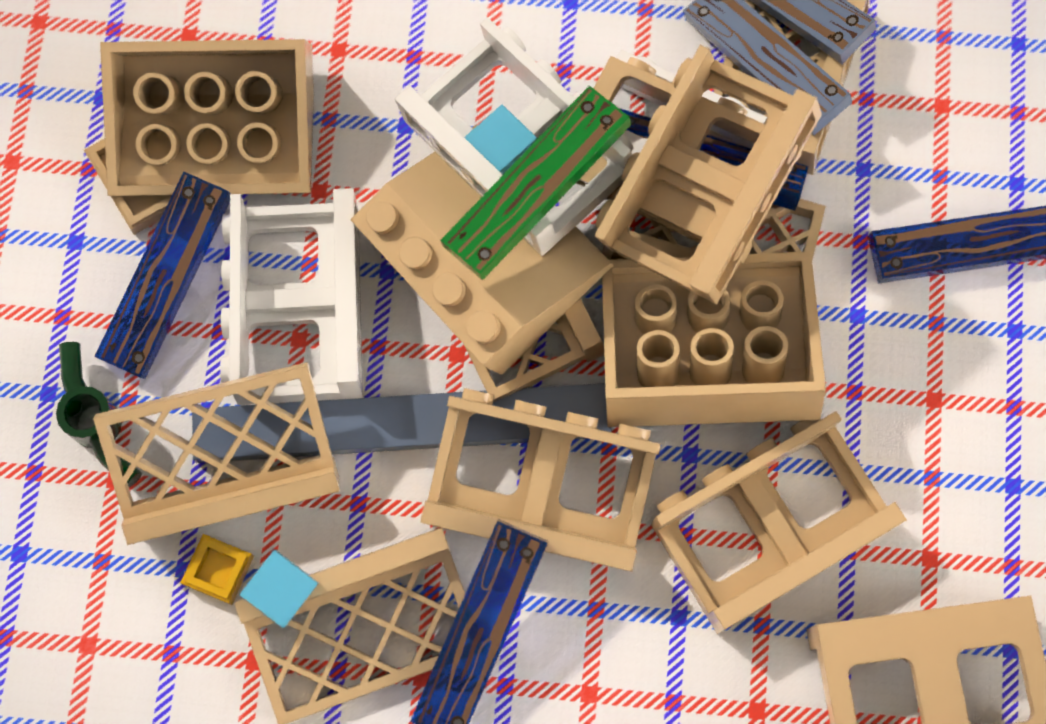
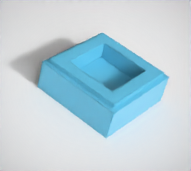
(501, 138)
(279, 588)

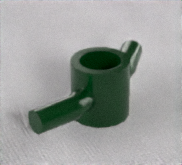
(80, 398)

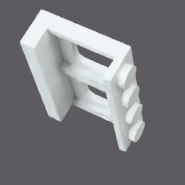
(445, 130)
(328, 301)

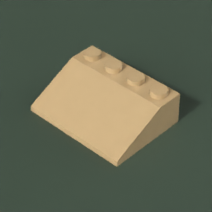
(239, 110)
(492, 316)
(709, 363)

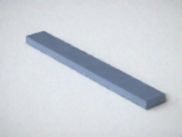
(396, 422)

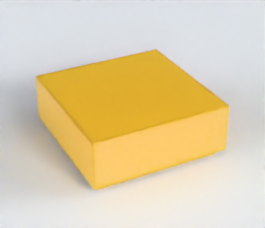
(217, 569)

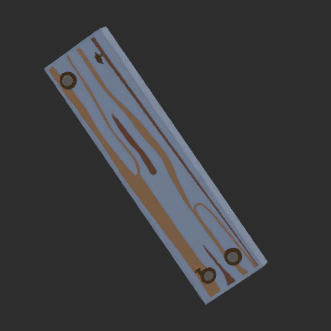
(828, 24)
(766, 53)

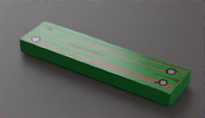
(535, 182)

